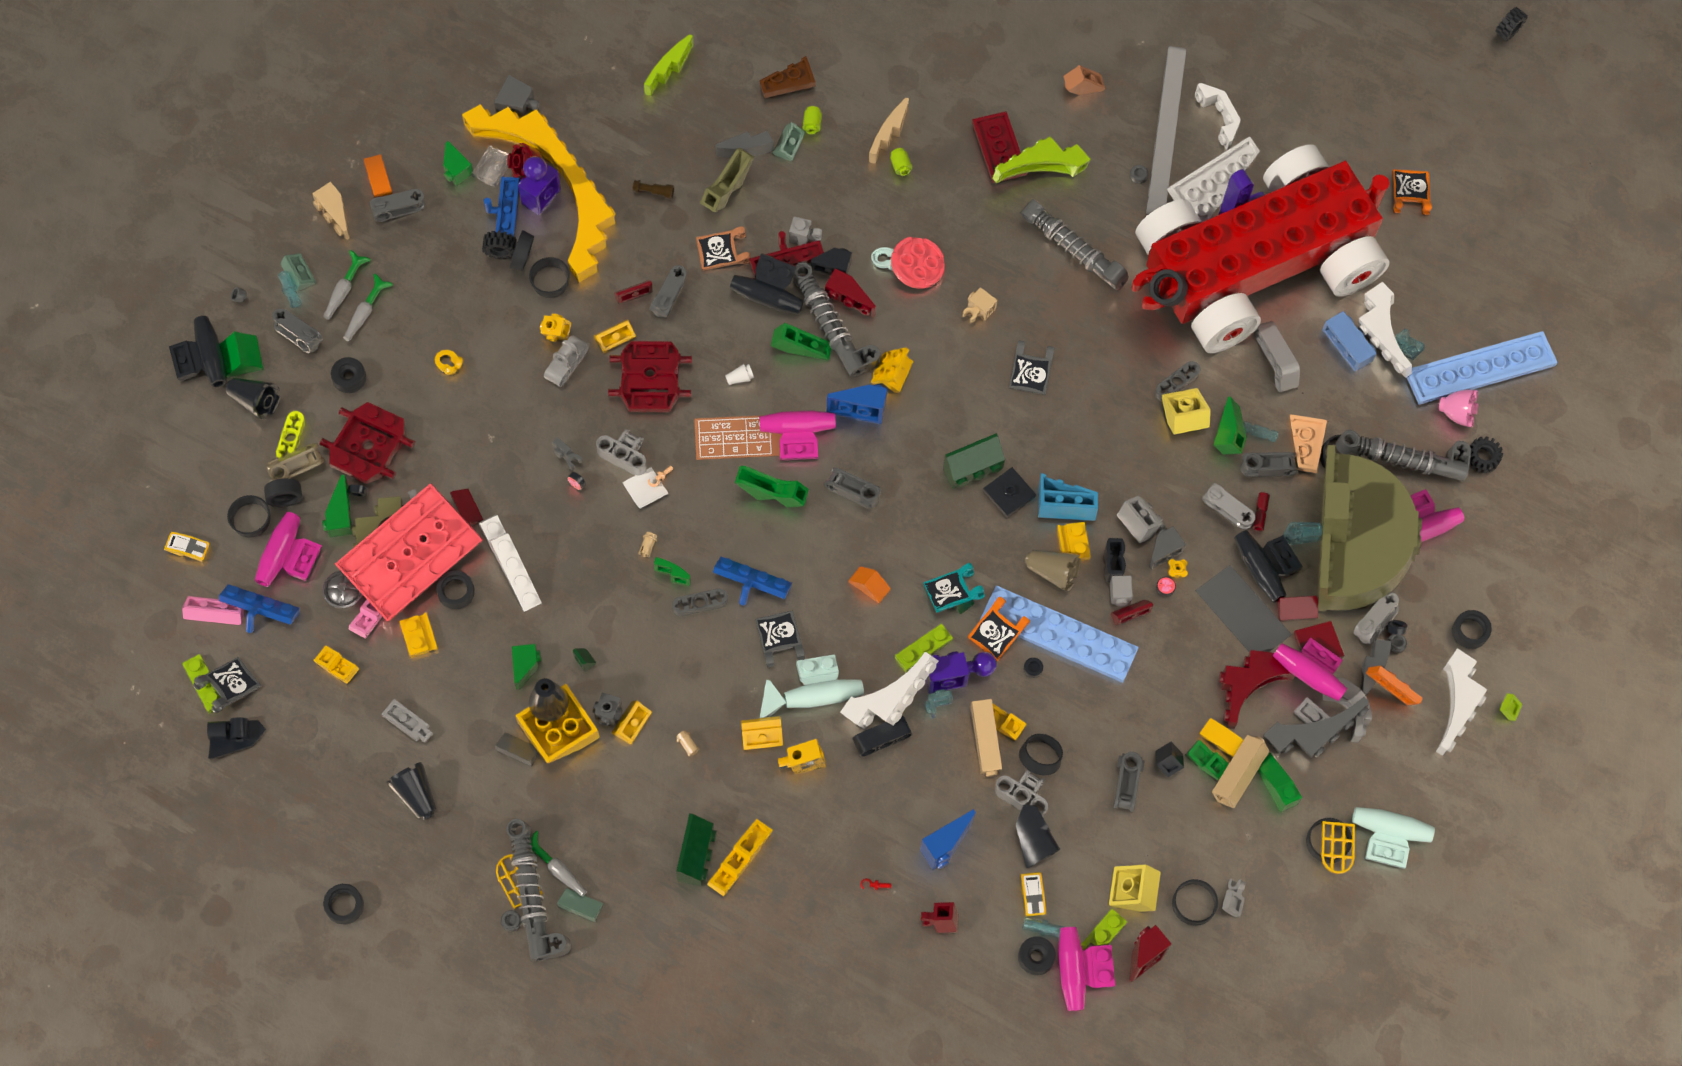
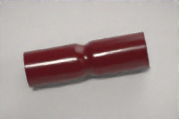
(1261, 509)

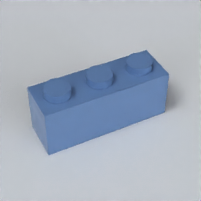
(1349, 341)

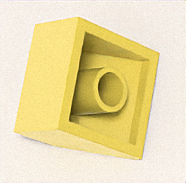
(1186, 411)
(1135, 888)

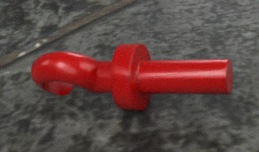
(876, 884)

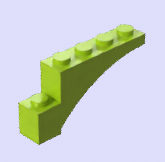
(1044, 156)

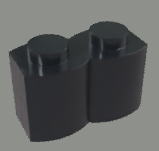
(1114, 558)

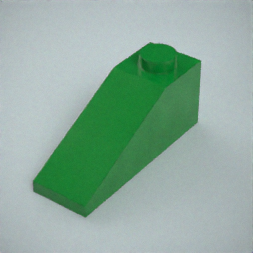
(799, 342)
(338, 512)
(1279, 784)

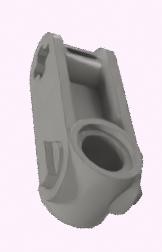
(1228, 506)
(1377, 618)

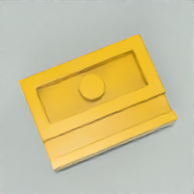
(1074, 540)
(418, 635)
(762, 733)

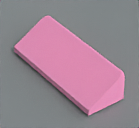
(211, 611)

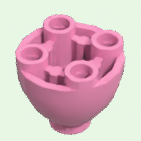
(1460, 406)

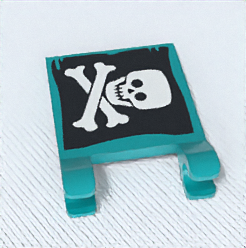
(951, 589)

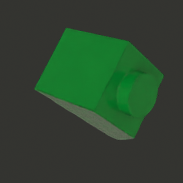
(455, 165)
(524, 663)

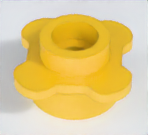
(1173, 572)

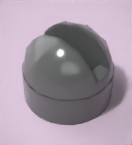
(238, 295)

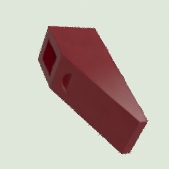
(847, 290)

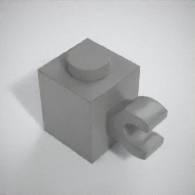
(801, 232)

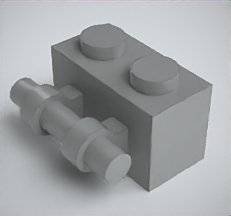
(1140, 518)

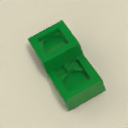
(677, 574)
(1208, 761)

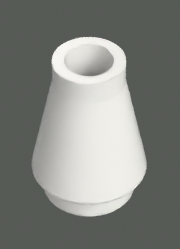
(740, 375)

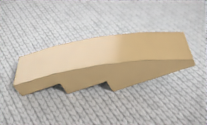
(891, 127)

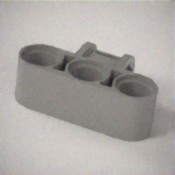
(566, 360)
(627, 444)
(1027, 786)

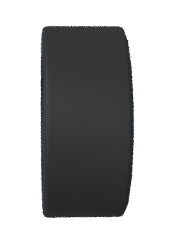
(1156, 281)
(283, 492)
(451, 576)
(1468, 642)
(334, 891)

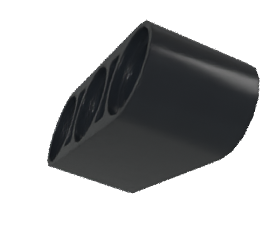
(881, 737)

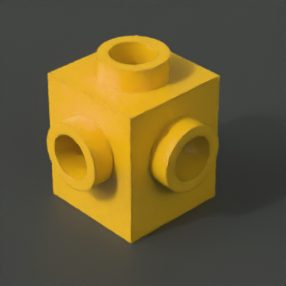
(555, 327)

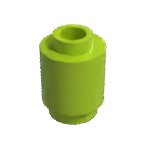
(812, 120)
(901, 162)

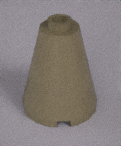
(1055, 567)

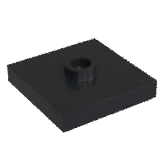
(1009, 492)

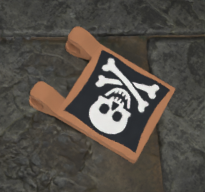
(719, 249)

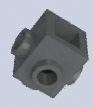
(607, 709)

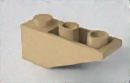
(331, 203)

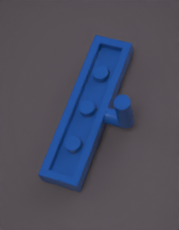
(507, 205)
(751, 578)
(258, 604)

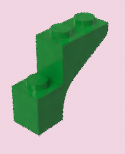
(767, 487)

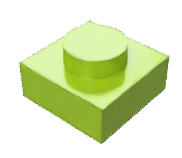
(1511, 707)

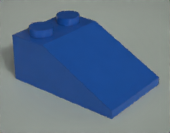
(859, 403)
(943, 843)

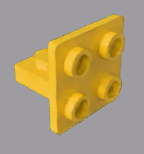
(893, 369)

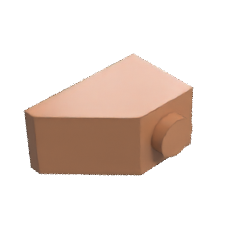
(1083, 81)

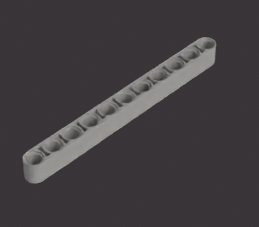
(1166, 128)

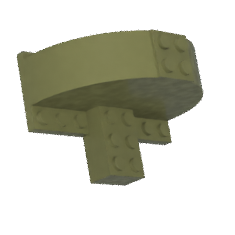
(1366, 533)

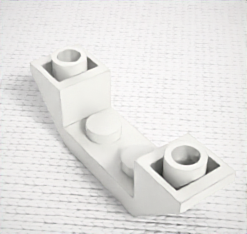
(1209, 95)

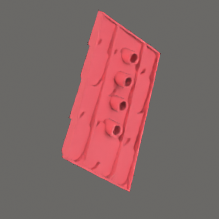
(396, 563)

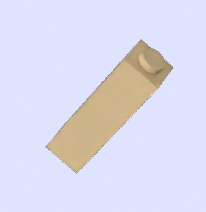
(986, 737)
(1240, 771)

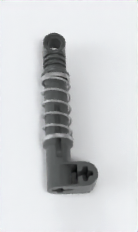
(1094, 260)
(839, 338)
(1424, 461)
(531, 902)

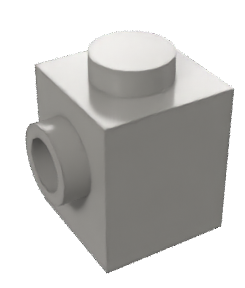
(1121, 590)

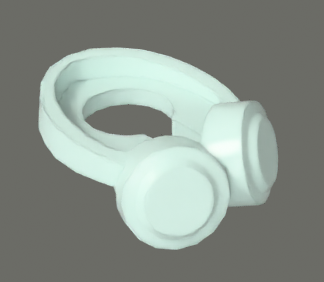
(884, 250)

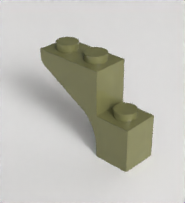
(730, 179)
(384, 510)

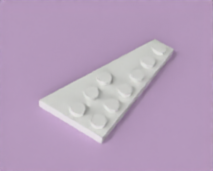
(1208, 184)

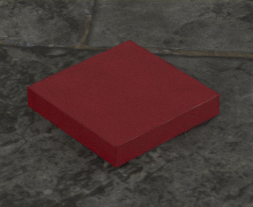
(1321, 633)

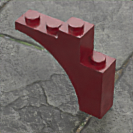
(1240, 682)

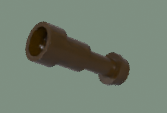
(656, 189)

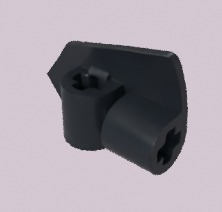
(232, 735)
(1034, 836)

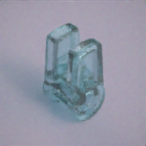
(1302, 532)

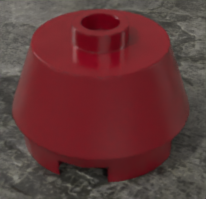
(518, 157)

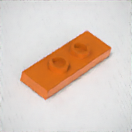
(1393, 685)

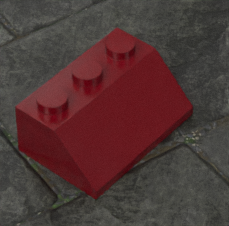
(1148, 951)

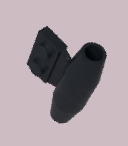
(770, 285)
(203, 354)
(1268, 562)

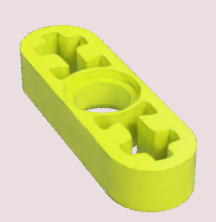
(288, 429)

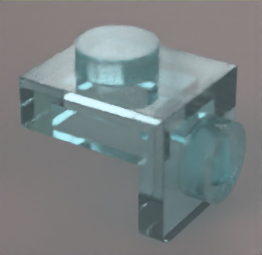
(1409, 346)
(937, 699)

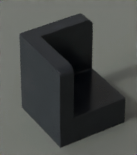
(1169, 759)

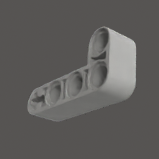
(1279, 355)

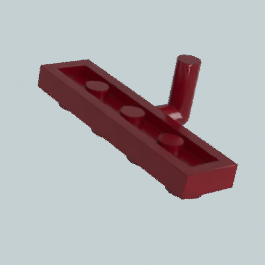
(792, 255)

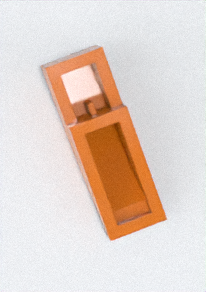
(377, 176)

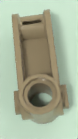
(296, 462)

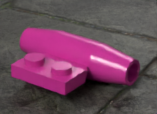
(797, 431)
(1435, 522)
(286, 552)
(1313, 666)
(1082, 968)

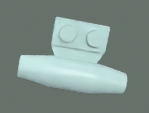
(821, 684)
(1391, 834)

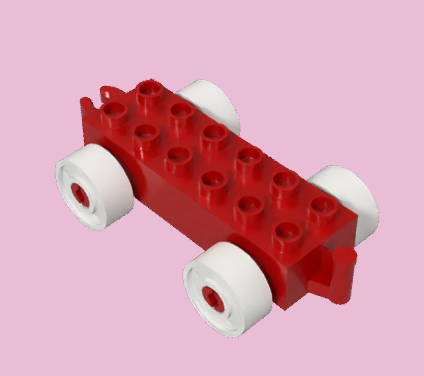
(1305, 220)

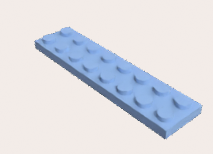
(1481, 367)
(1067, 636)

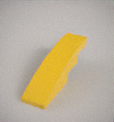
(740, 857)

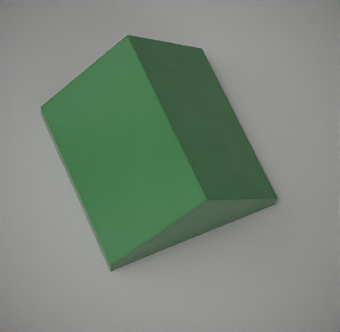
(241, 354)

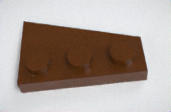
(794, 78)

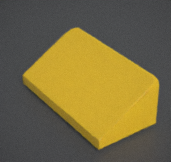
(615, 335)
(631, 722)

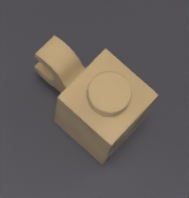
(980, 304)

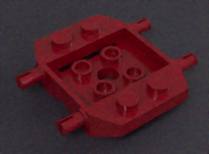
(644, 356)
(348, 452)

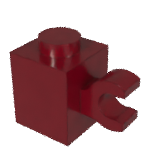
(943, 917)

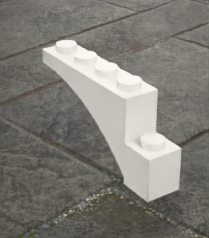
(1378, 328)
(510, 562)
(1464, 696)
(891, 700)

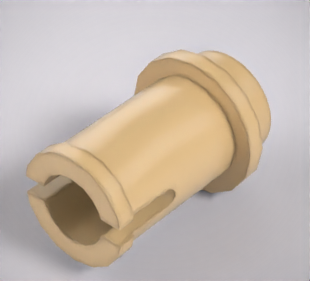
(647, 545)
(687, 742)

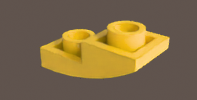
(1221, 737)

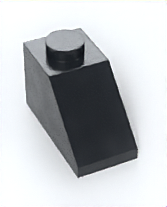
(831, 259)

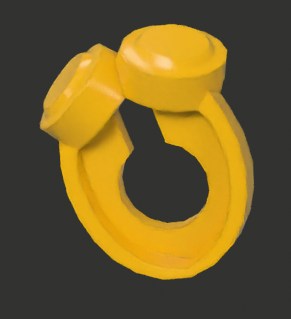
(456, 360)

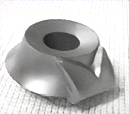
(340, 591)

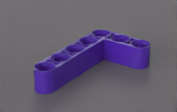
(1238, 191)

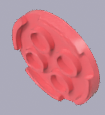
(917, 262)

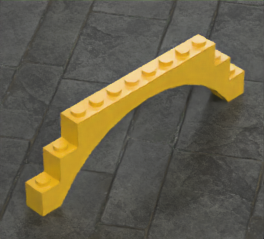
(535, 132)

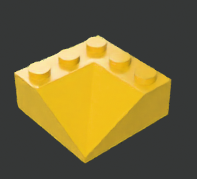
(561, 736)

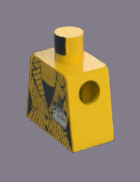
(803, 757)

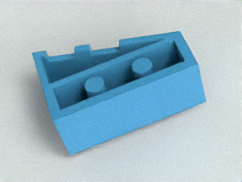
(1066, 501)

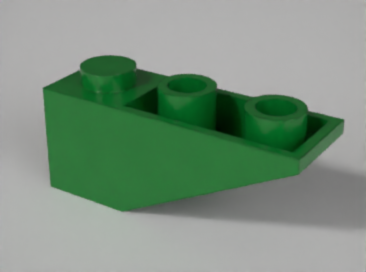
(1231, 430)

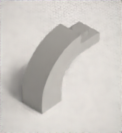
(1349, 698)

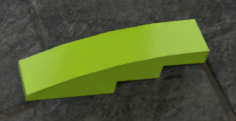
(671, 61)

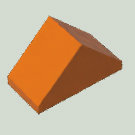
(870, 583)

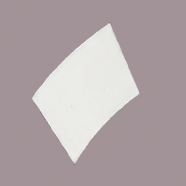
(641, 491)

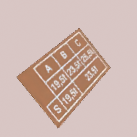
(733, 438)

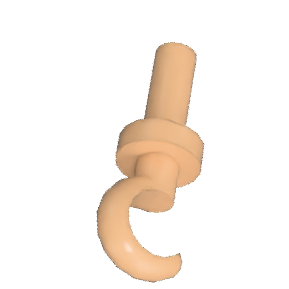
(661, 475)

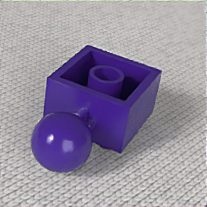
(539, 186)
(953, 670)

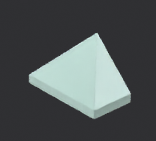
(771, 700)

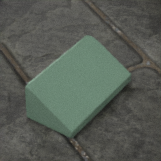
(789, 142)
(298, 271)
(581, 906)

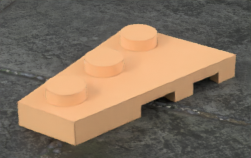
(1308, 441)

